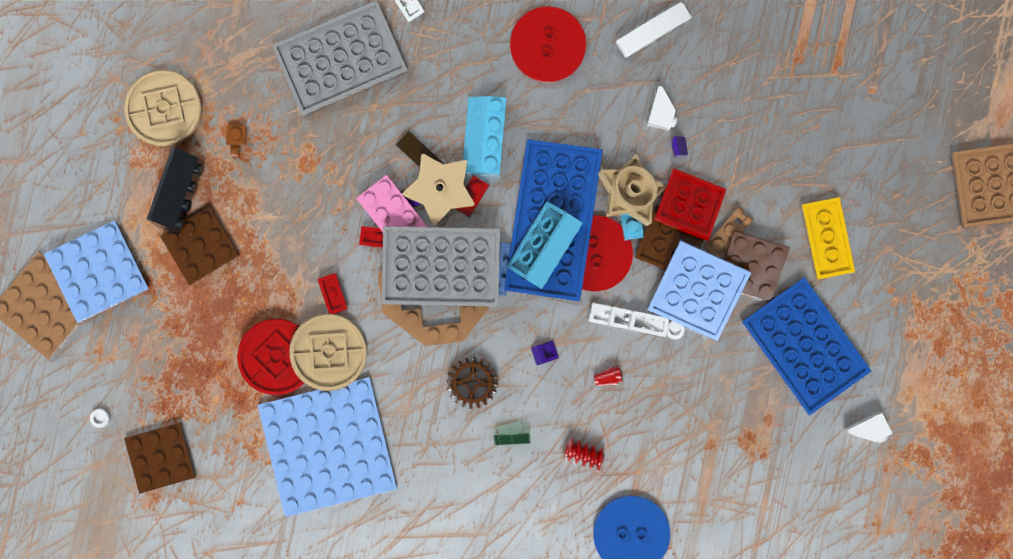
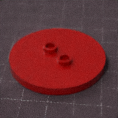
(548, 44)
(608, 255)
(265, 357)

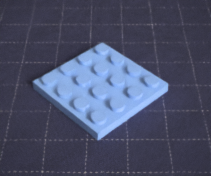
(96, 271)
(699, 290)

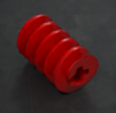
(584, 454)

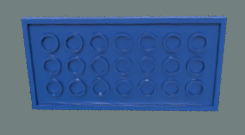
(569, 181)

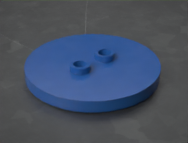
(631, 530)

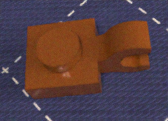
(236, 136)

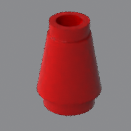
(610, 376)

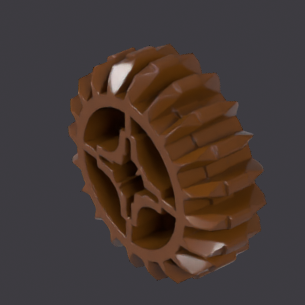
(455, 382)

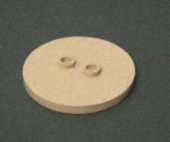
(163, 108)
(328, 352)

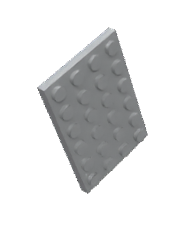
(339, 58)
(440, 266)

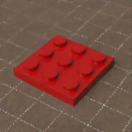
(690, 204)

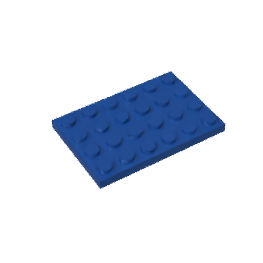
(806, 346)

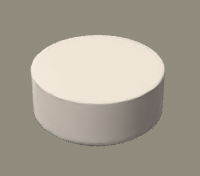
(675, 330)
(100, 418)

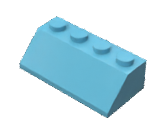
(484, 135)
(544, 245)

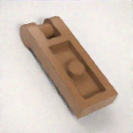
(720, 240)

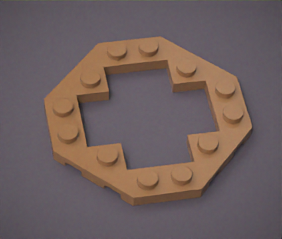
(412, 322)

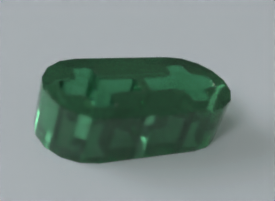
(508, 439)

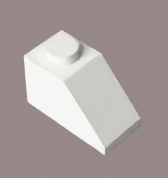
(662, 111)
(871, 428)

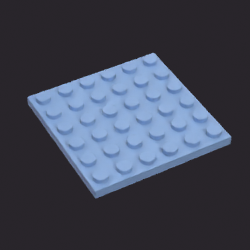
(327, 447)

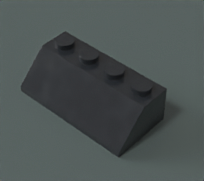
(175, 191)

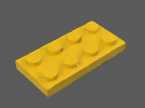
(827, 238)

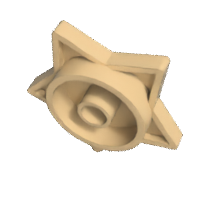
(631, 191)
(440, 202)

